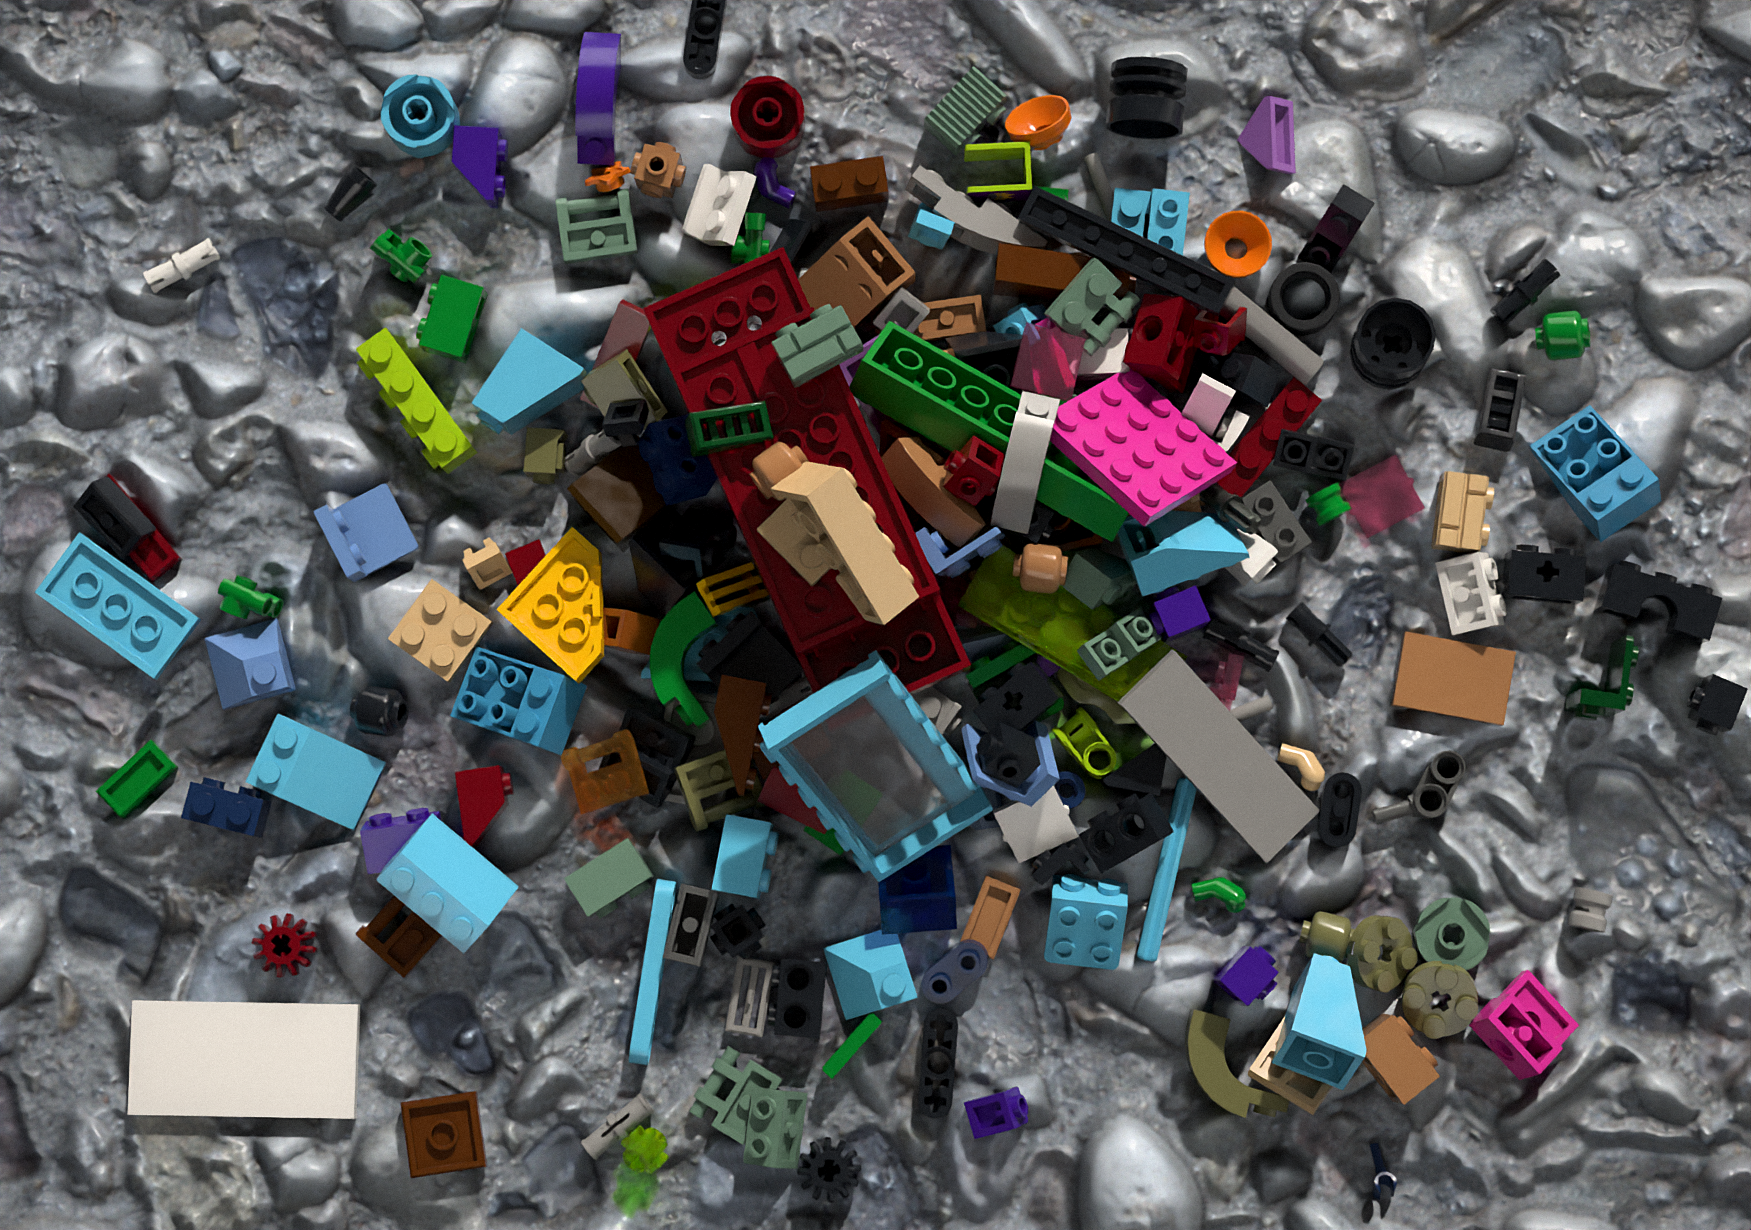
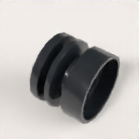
(1146, 98)
(1395, 323)

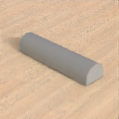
(1274, 338)

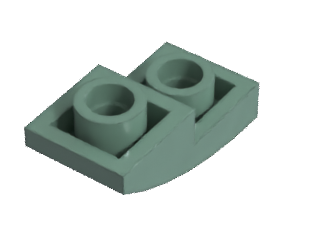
(1118, 644)

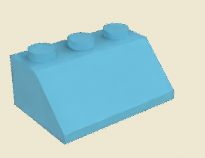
(447, 883)

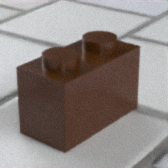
(849, 183)

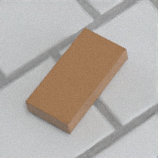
(991, 914)

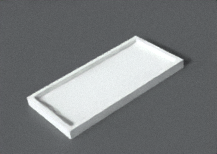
(244, 1059)

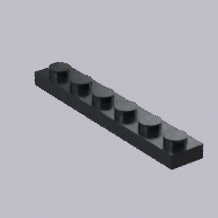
(1126, 251)

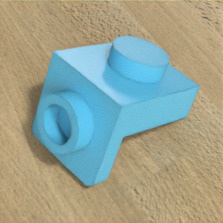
(930, 228)
(1018, 317)

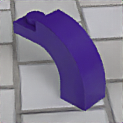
(596, 98)

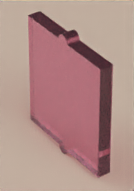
(1048, 362)
(1381, 496)

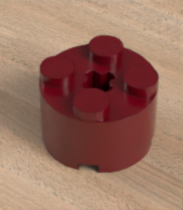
(747, 117)

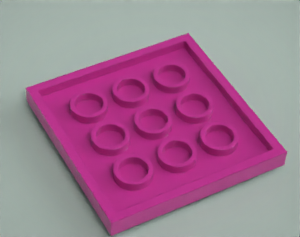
(1138, 446)

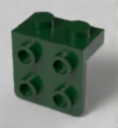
(989, 673)
(1618, 691)

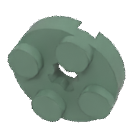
(1452, 912)

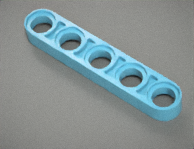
(652, 972)

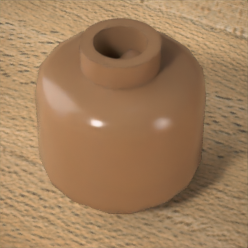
(774, 466)
(1041, 567)

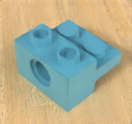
(1164, 210)

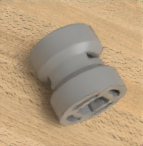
(1590, 909)

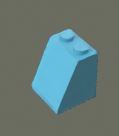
(526, 384)
(1322, 1025)

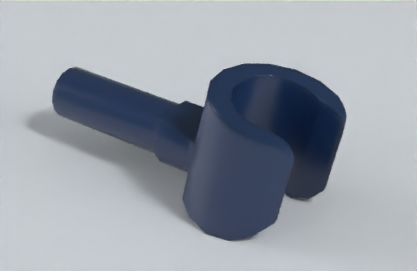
(1382, 1176)

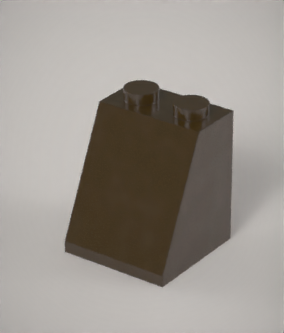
(620, 495)

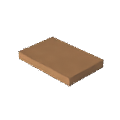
(1453, 678)

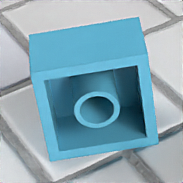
(744, 857)

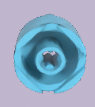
(417, 136)

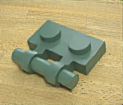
(1084, 298)
(734, 1111)

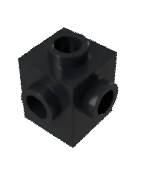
(723, 937)

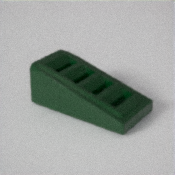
(710, 417)

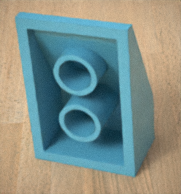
(315, 772)

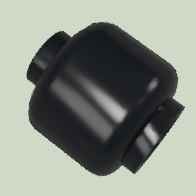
(379, 711)

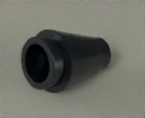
(350, 193)

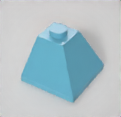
(870, 973)

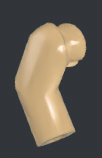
(1307, 763)

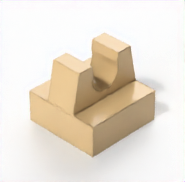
(486, 564)

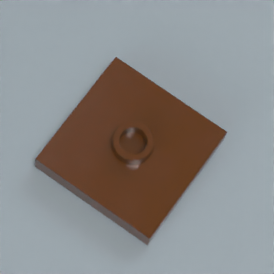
(443, 1134)

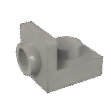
(901, 309)
(939, 710)

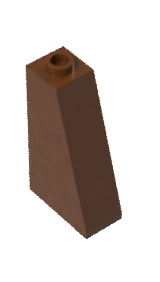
(1044, 273)

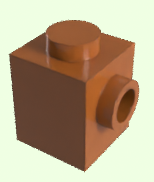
(629, 631)

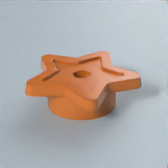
(608, 177)

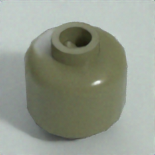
(1327, 936)

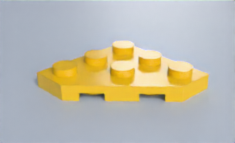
(563, 605)

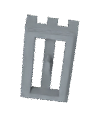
(745, 1029)

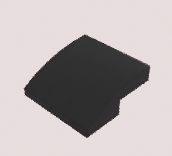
(659, 748)

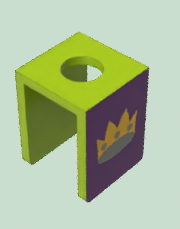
(1000, 151)

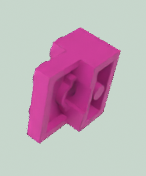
(1524, 1026)

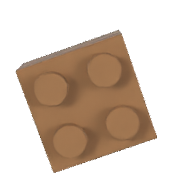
(1395, 1059)

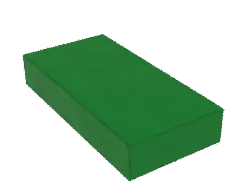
(136, 779)
(851, 1045)

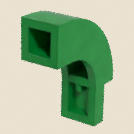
(670, 645)

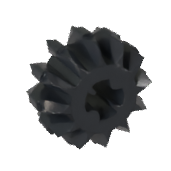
(819, 1161)

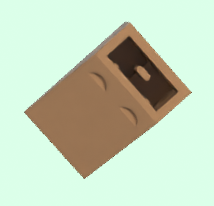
(858, 274)

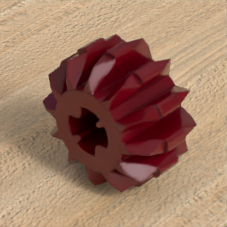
(297, 943)

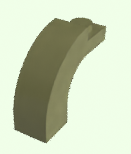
(1206, 1059)

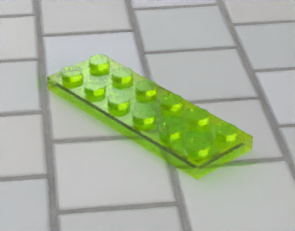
(1051, 623)

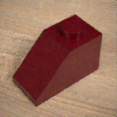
(482, 799)

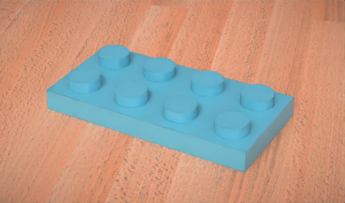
(118, 606)

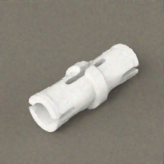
(181, 265)

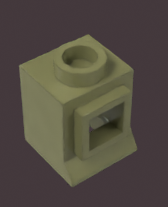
(544, 454)

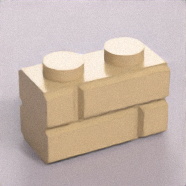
(1461, 512)

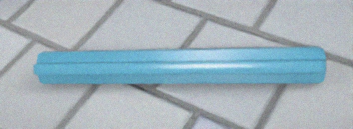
(1166, 871)

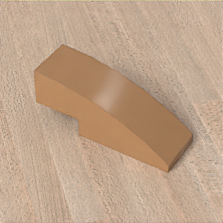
(922, 484)

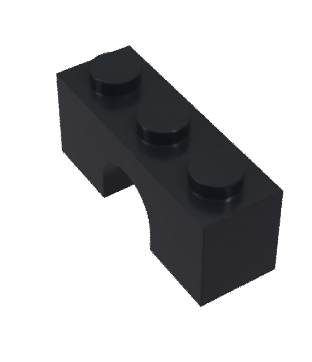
(1690, 608)

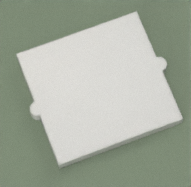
(1035, 827)

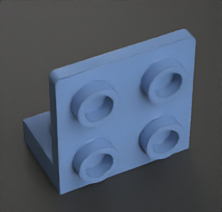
(367, 532)
(937, 550)
(1035, 785)

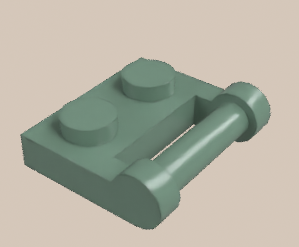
(596, 237)

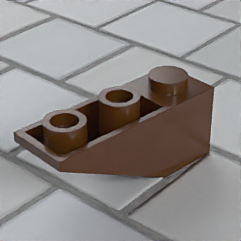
(738, 715)

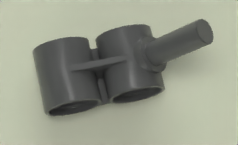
(1432, 782)

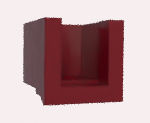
(1218, 337)

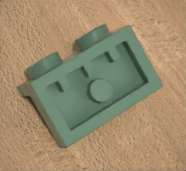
(775, 1128)

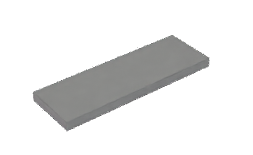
(1218, 756)

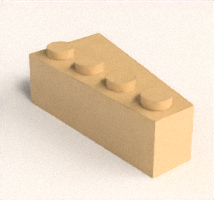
(848, 539)

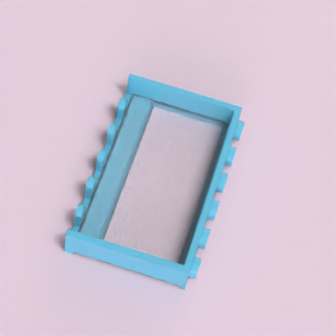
(874, 768)

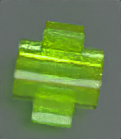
(644, 1150)

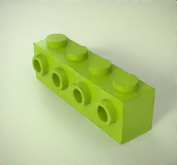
(415, 399)

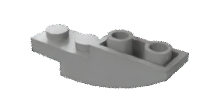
(973, 226)

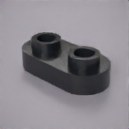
(1339, 810)

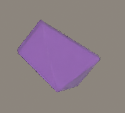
(1271, 135)

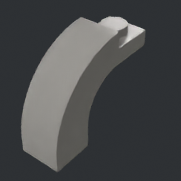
(1024, 462)

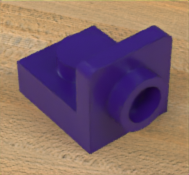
(997, 1112)

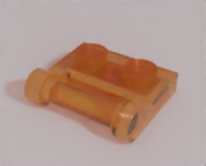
(609, 784)

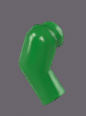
(1222, 889)

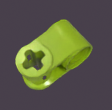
(1085, 742)

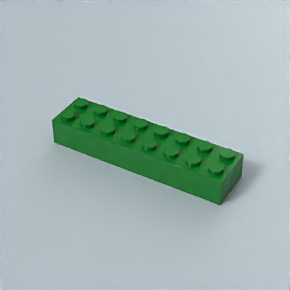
(954, 402)

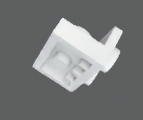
(718, 205)
(1471, 592)

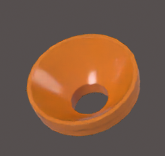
(1039, 121)
(1240, 226)

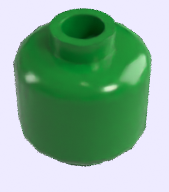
(1563, 335)

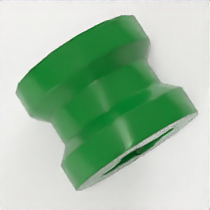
(1328, 504)

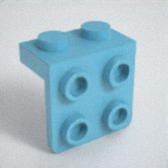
(1086, 921)

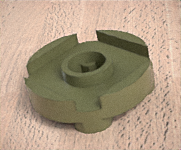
(1396, 958)
(1437, 1020)

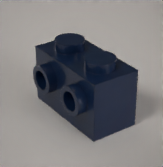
(673, 467)
(225, 809)

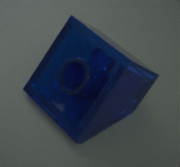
(920, 895)

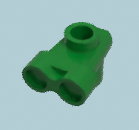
(750, 245)
(406, 259)
(242, 597)

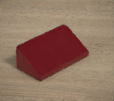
(786, 800)

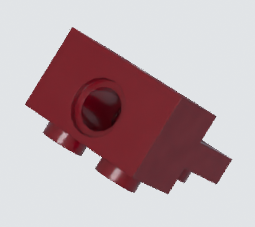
(1163, 341)

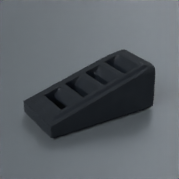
(1493, 432)

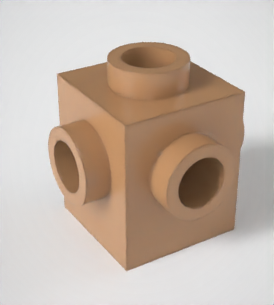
(658, 182)

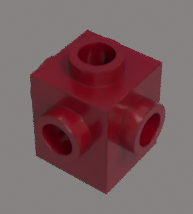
(973, 471)

